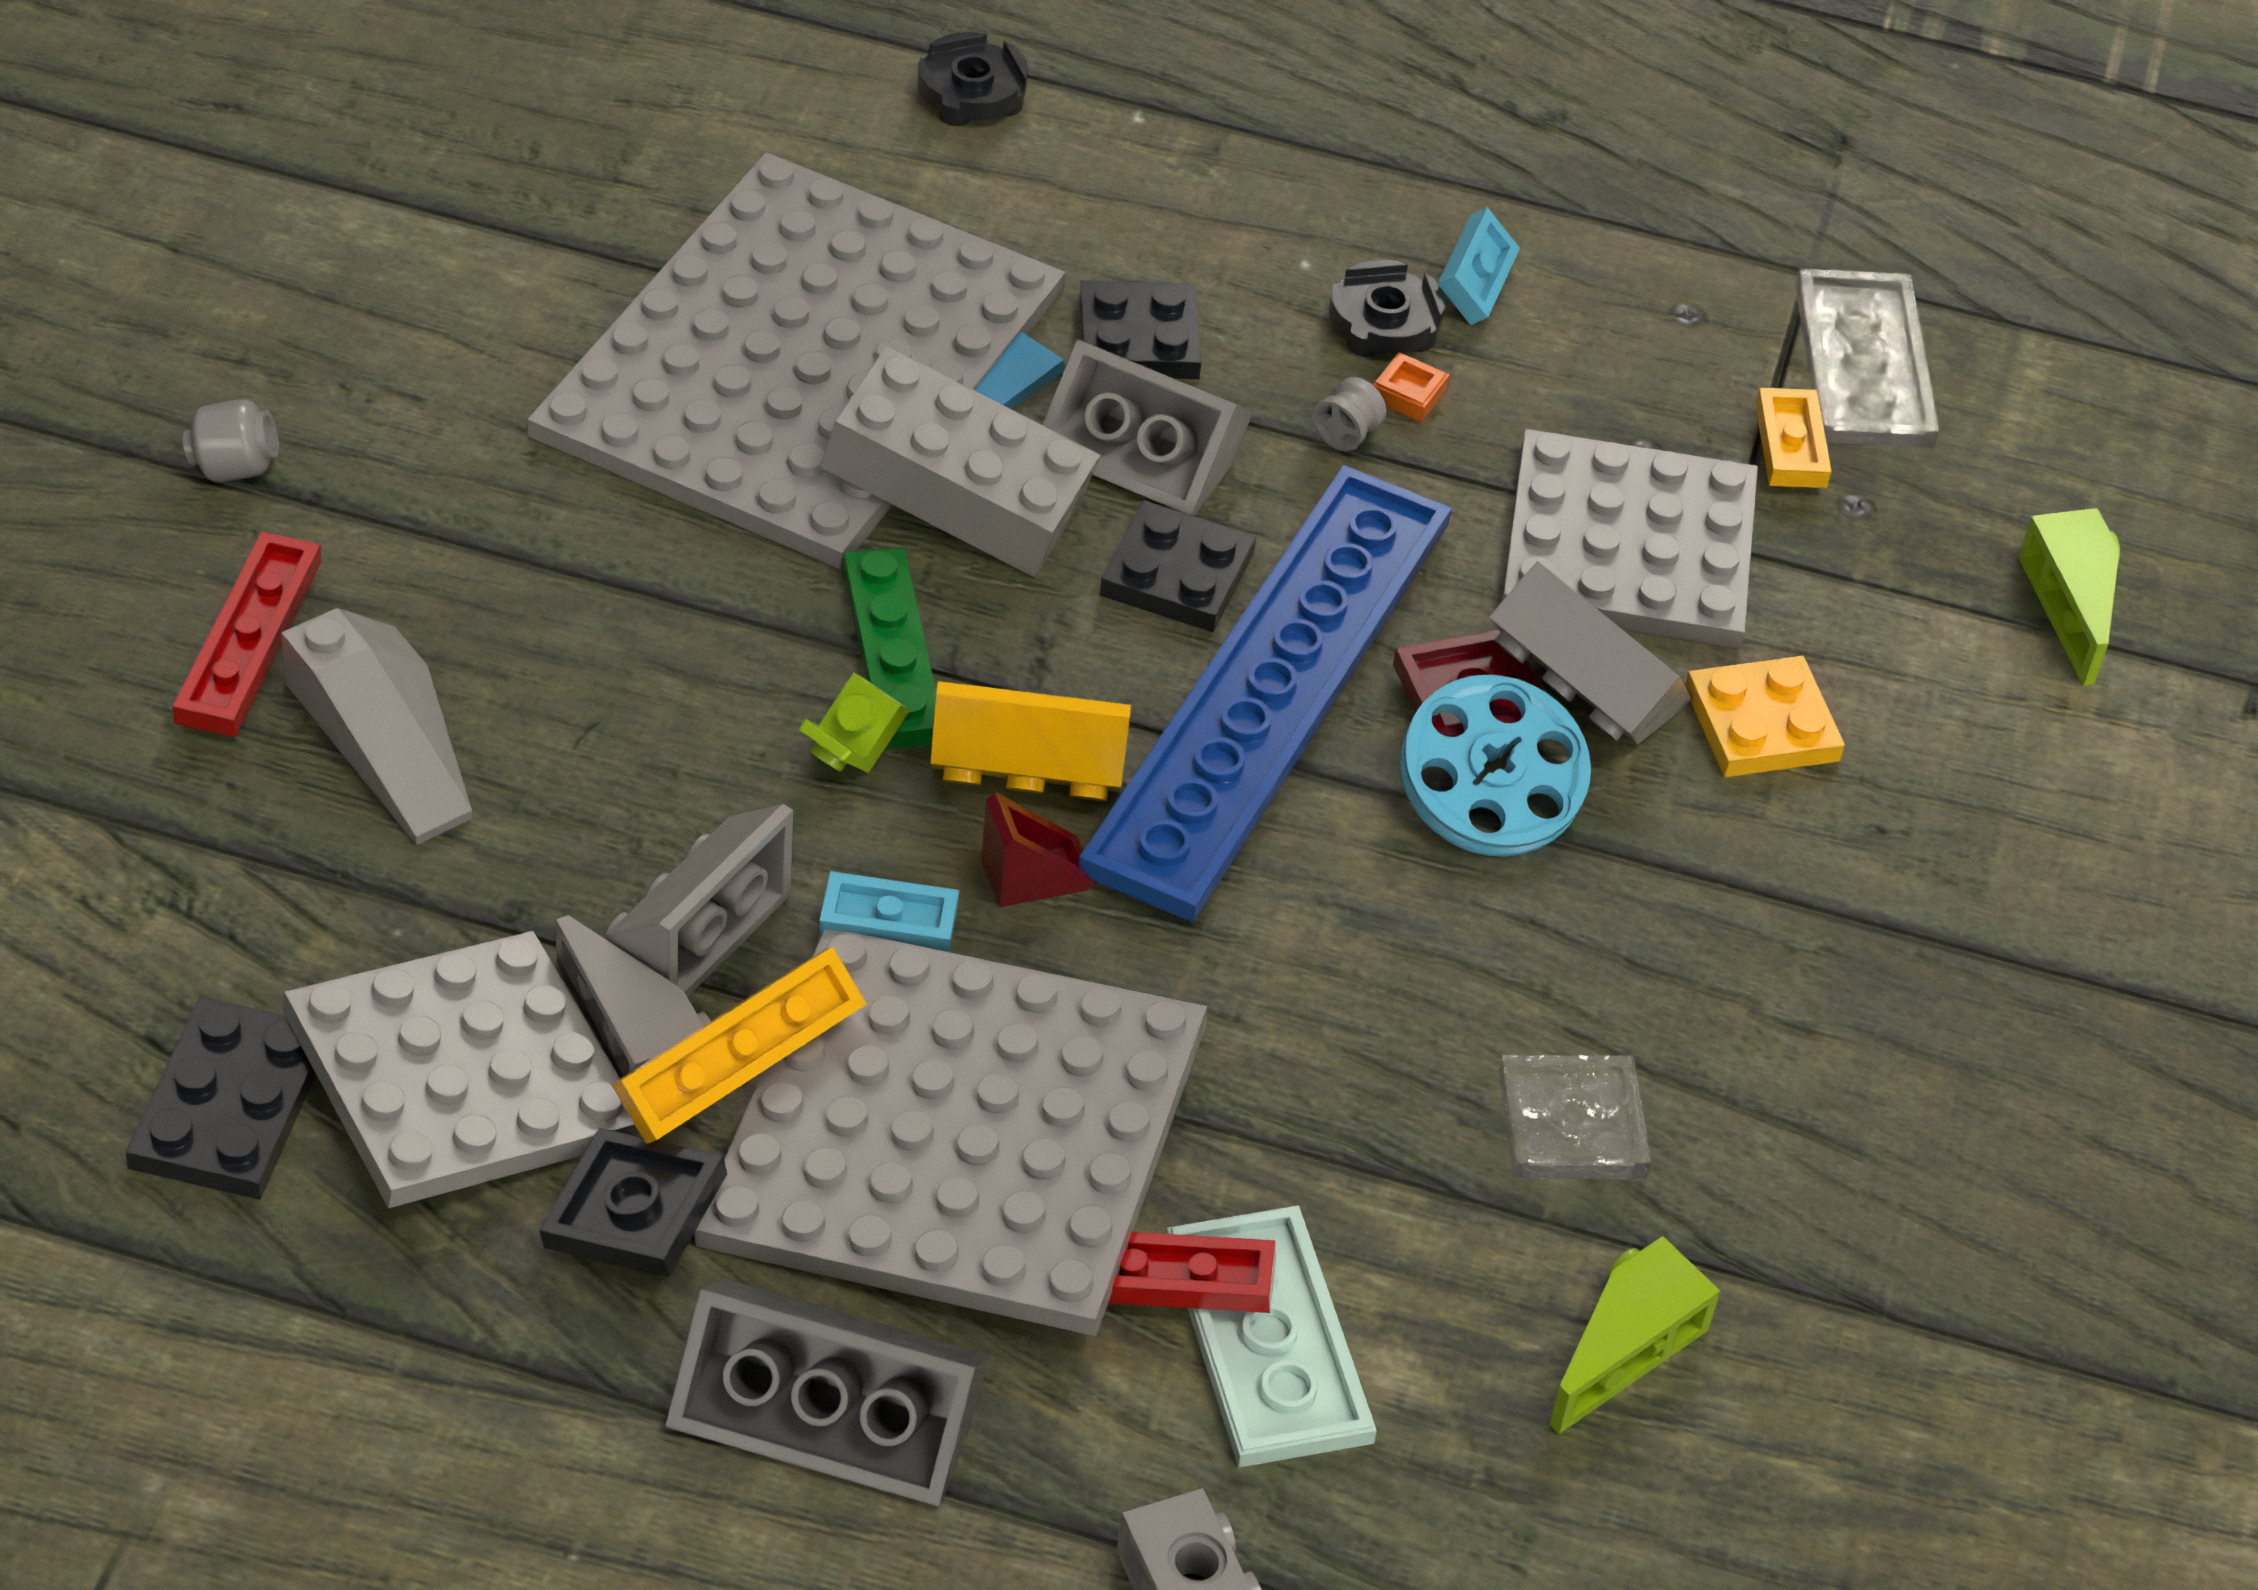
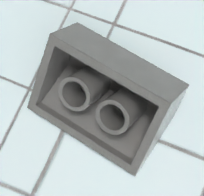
(1147, 427)
(1588, 656)
(711, 898)

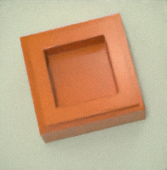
(1411, 386)

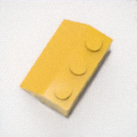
(1029, 740)

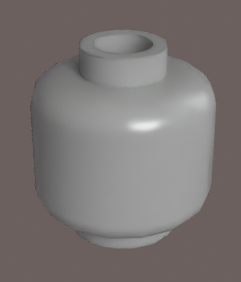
(231, 440)

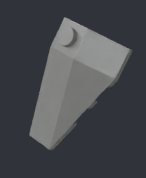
(381, 714)

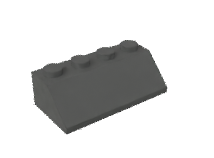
(826, 1390)

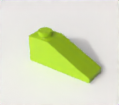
(2074, 574)
(1644, 1316)

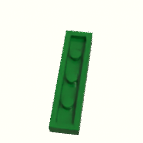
(892, 638)

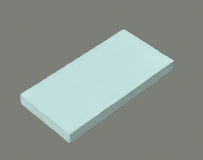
(1286, 1372)

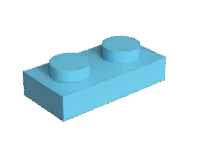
(1478, 266)
(890, 910)

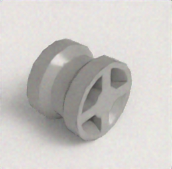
(1349, 413)

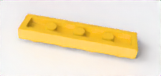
(738, 1045)

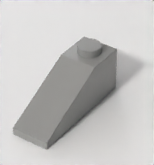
(624, 1000)

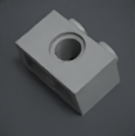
(1179, 1539)

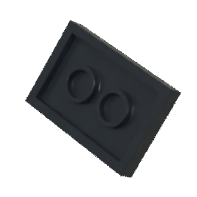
(224, 1100)

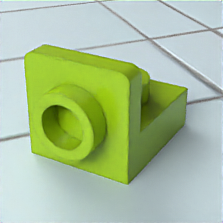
(856, 726)

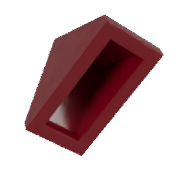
(1028, 855)

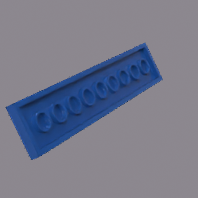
(1264, 694)

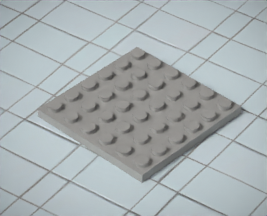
(961, 1135)

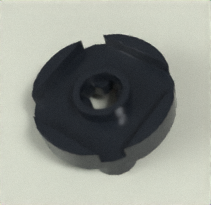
(993, 92)
(1406, 327)

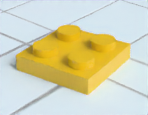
(1764, 716)

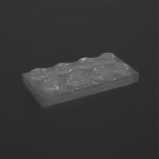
(1867, 357)

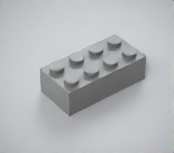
(959, 461)

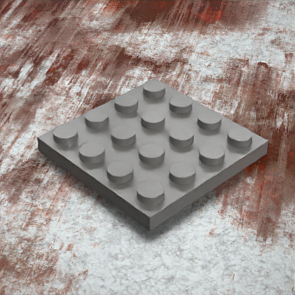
(1638, 533)
(458, 1066)

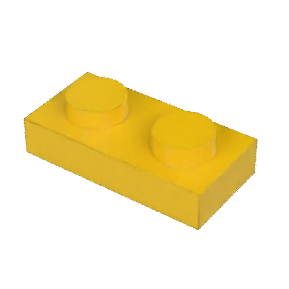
(1793, 438)

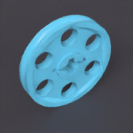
(1504, 789)

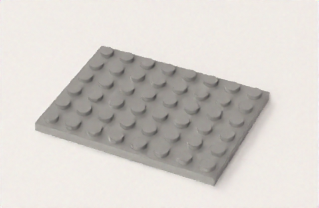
(762, 333)

